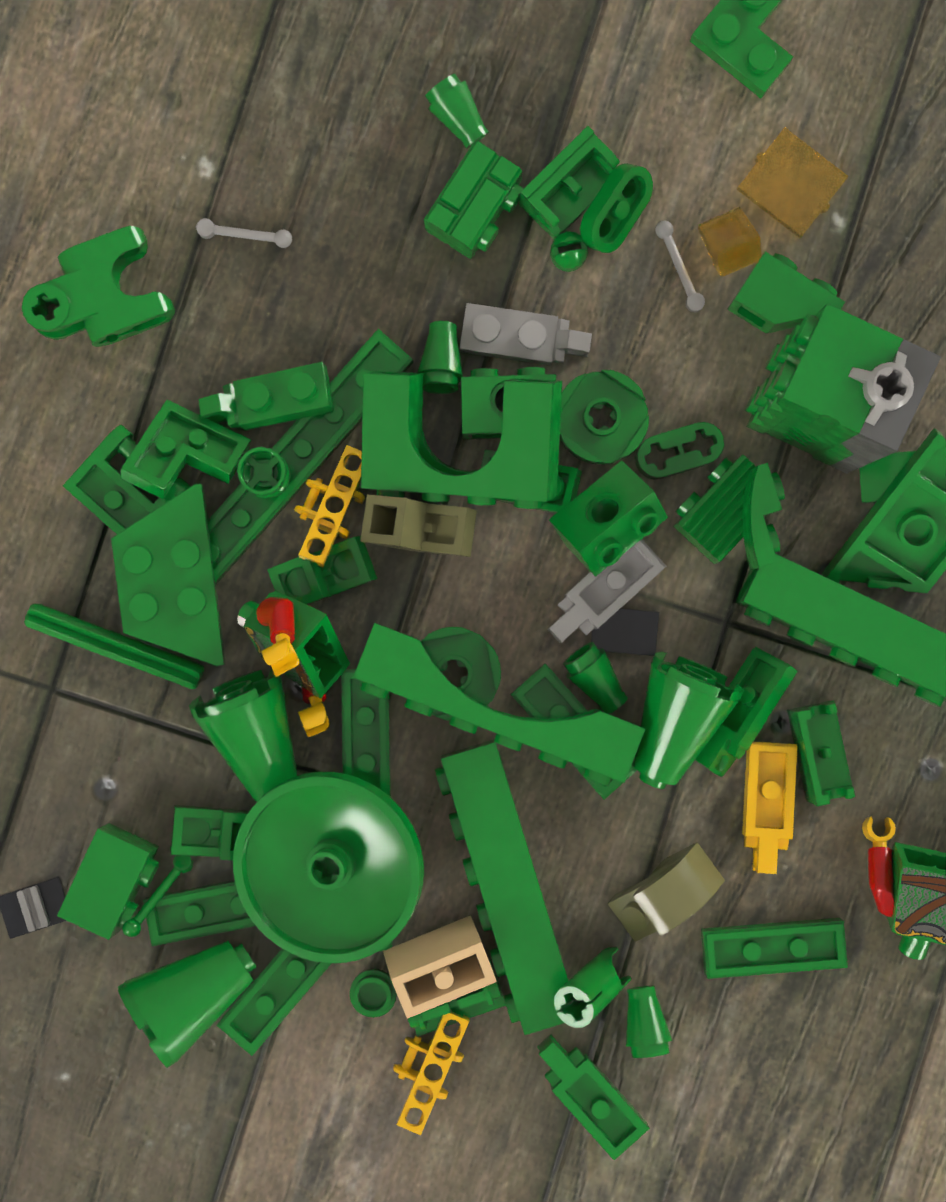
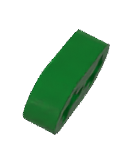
(675, 440)

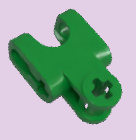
(91, 295)

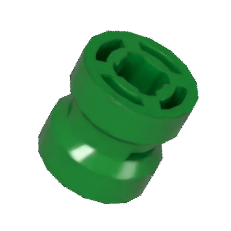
(258, 467)

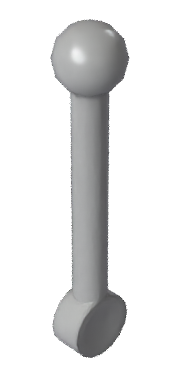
(208, 229)
(694, 301)

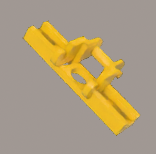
(333, 490)
(420, 1082)

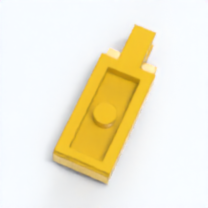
(769, 801)

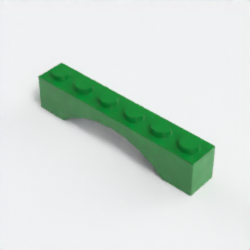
(588, 739)

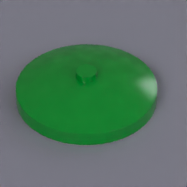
(328, 867)

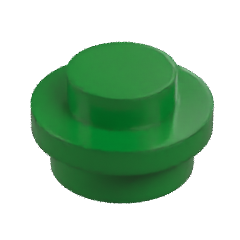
(372, 993)

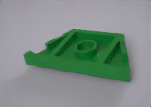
(905, 530)
(170, 579)

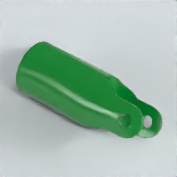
(589, 990)

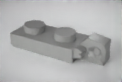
(520, 335)
(600, 597)

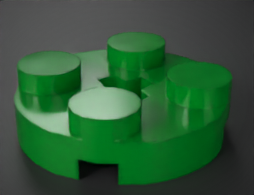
(628, 413)
(469, 651)

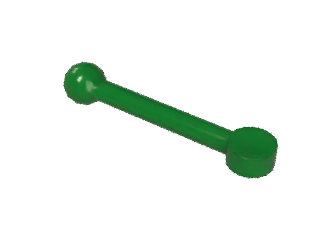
(181, 864)

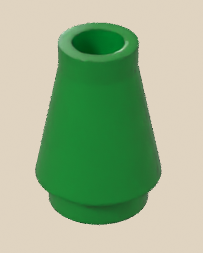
(456, 109)
(441, 359)
(594, 675)
(646, 1025)

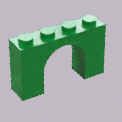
(400, 460)

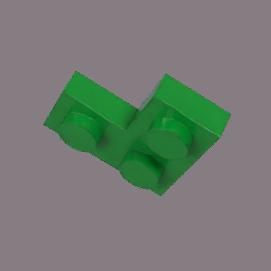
(738, 45)
(180, 439)

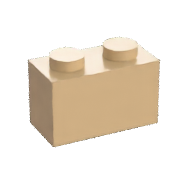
(439, 966)

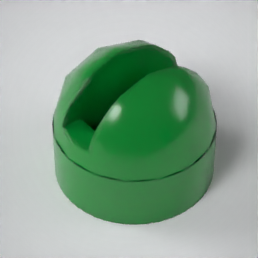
(571, 259)

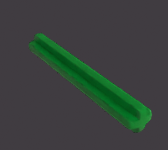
(114, 646)

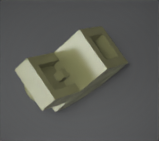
(418, 526)
(669, 894)

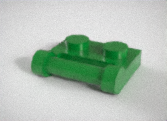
(104, 492)

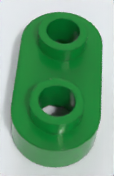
(616, 208)

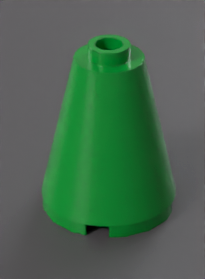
(680, 716)
(250, 730)
(186, 997)

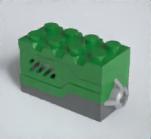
(841, 389)

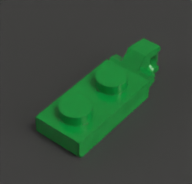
(271, 398)
(764, 683)
(592, 1098)

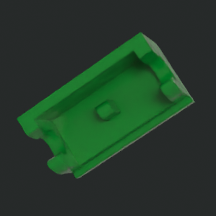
(568, 183)
(820, 753)

